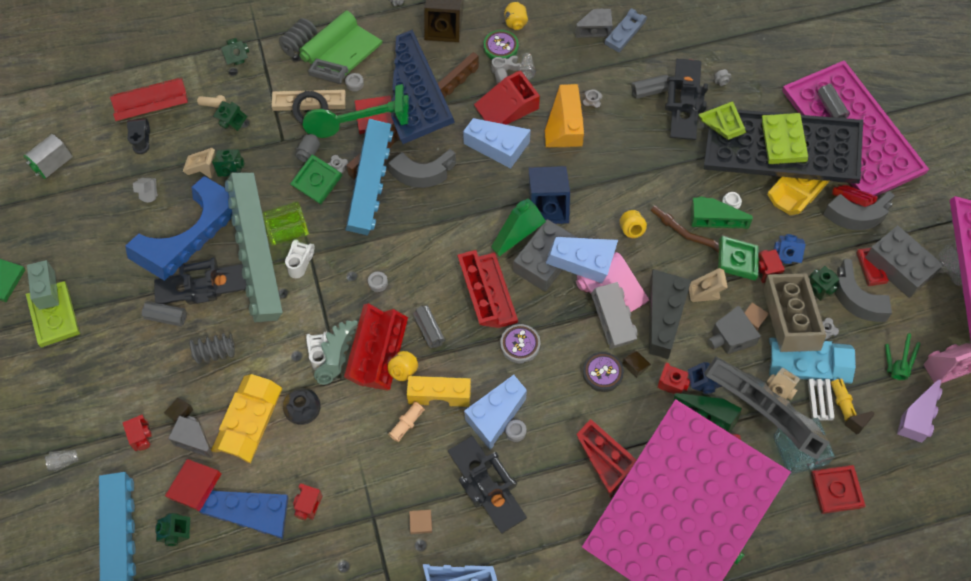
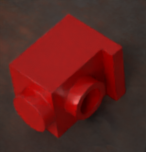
(769, 264)
(671, 385)
(138, 433)
(307, 502)

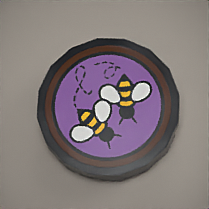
(603, 371)

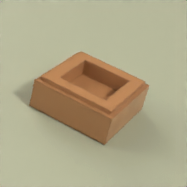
(756, 315)
(420, 522)

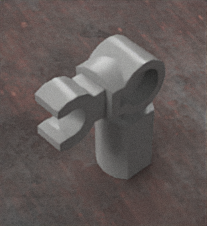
(500, 66)

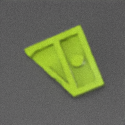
(724, 120)

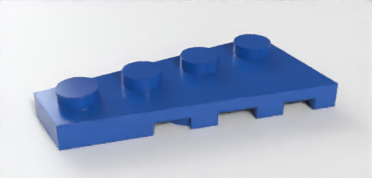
(251, 510)

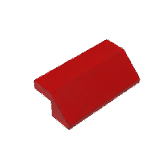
(149, 98)
(487, 289)
(374, 345)

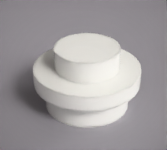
(732, 199)

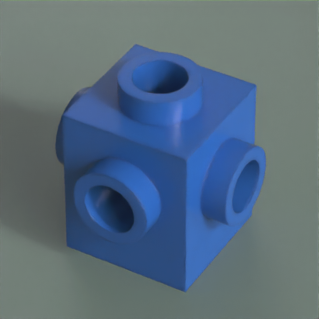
(790, 248)

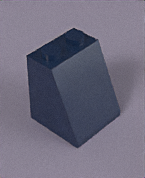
(550, 192)

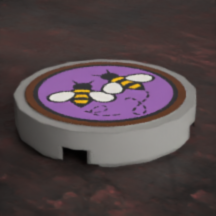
(520, 343)

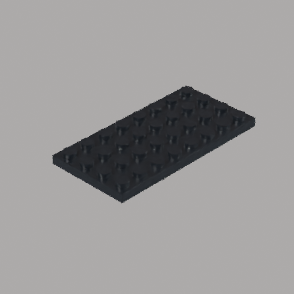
(831, 145)

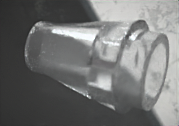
(527, 66)
(59, 459)

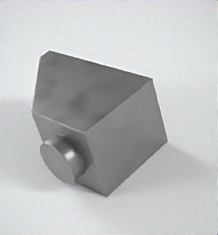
(595, 24)
(190, 436)

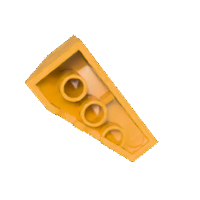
(566, 119)

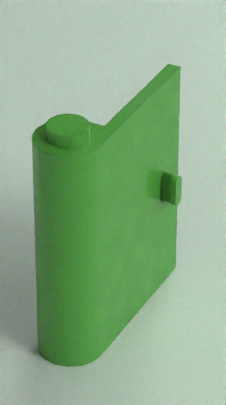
(341, 43)

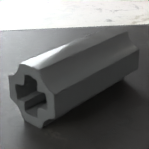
(650, 86)
(832, 102)
(164, 313)
(429, 326)

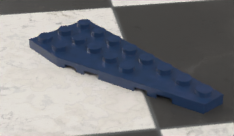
(426, 102)

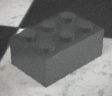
(532, 259)
(904, 261)

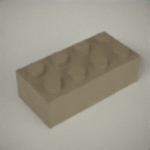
(794, 313)

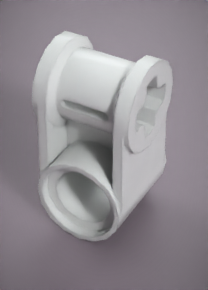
(299, 255)
(314, 348)

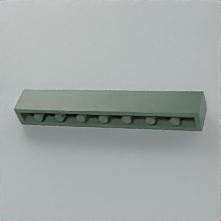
(253, 247)

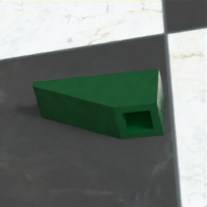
(714, 409)

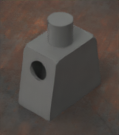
(734, 332)

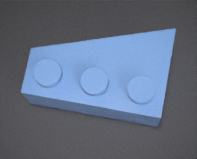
(497, 140)
(583, 256)
(495, 410)
(466, 573)

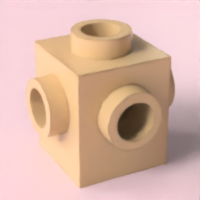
(783, 384)

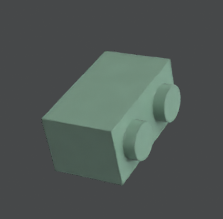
(42, 285)

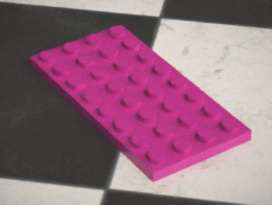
(886, 153)

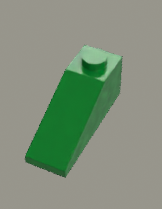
(716, 214)
(519, 224)

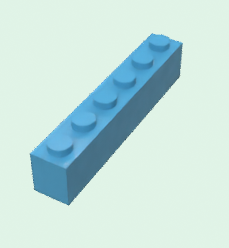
(368, 177)
(116, 527)

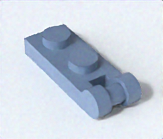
(625, 30)

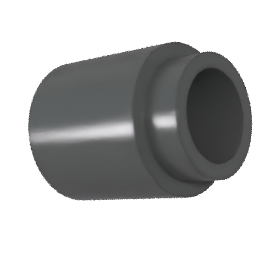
(307, 147)

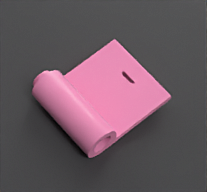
(622, 274)

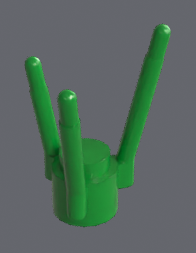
(901, 368)

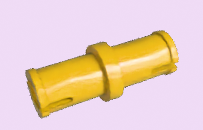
(843, 399)

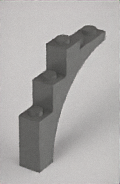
(754, 391)

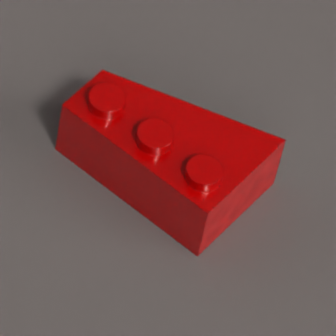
(606, 456)

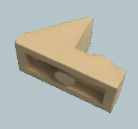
(200, 163)
(708, 286)

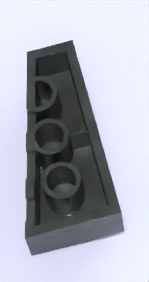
(666, 307)

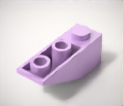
(918, 418)

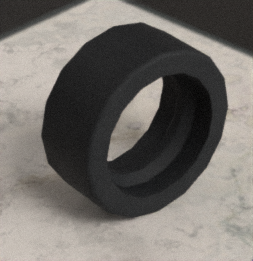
(307, 94)

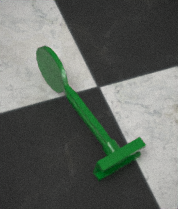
(326, 124)

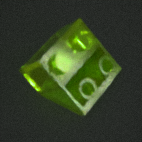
(285, 223)

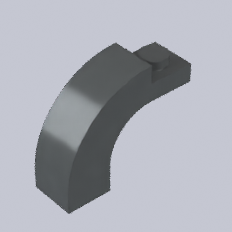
(422, 175)
(857, 217)
(858, 302)

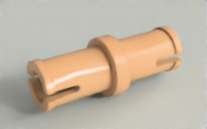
(406, 422)

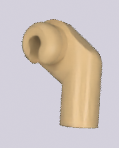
(210, 101)

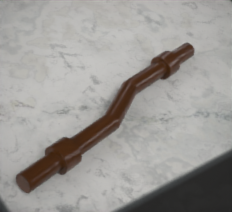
(668, 220)

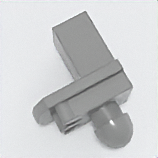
(146, 188)

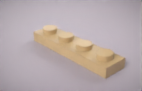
(284, 100)

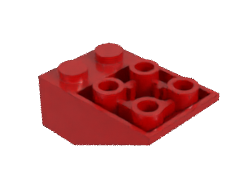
(509, 100)

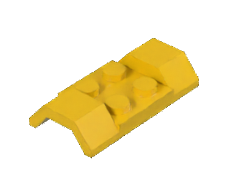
(795, 194)
(247, 417)

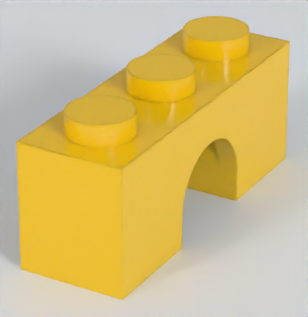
(453, 390)

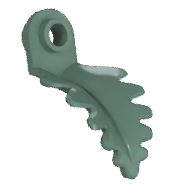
(334, 352)

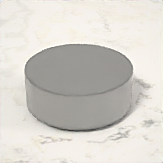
(354, 82)
(377, 281)
(515, 430)

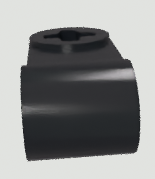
(139, 135)

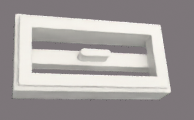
(829, 404)

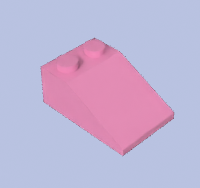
(950, 363)

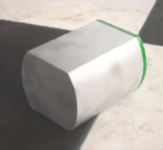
(47, 156)

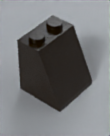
(443, 20)

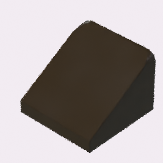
(635, 363)
(177, 409)
(858, 422)

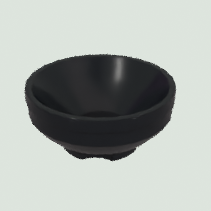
(306, 413)

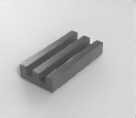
(326, 72)

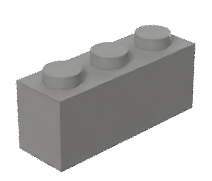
(614, 315)

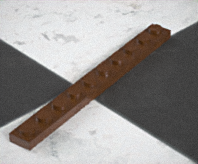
(446, 85)

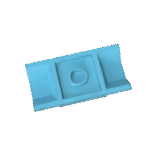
(831, 363)

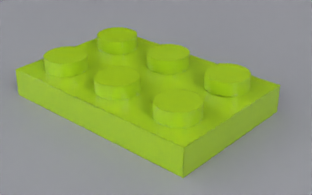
(784, 138)
(55, 322)

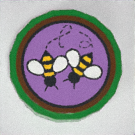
(500, 44)

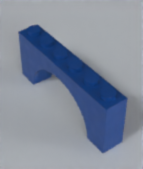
(167, 254)

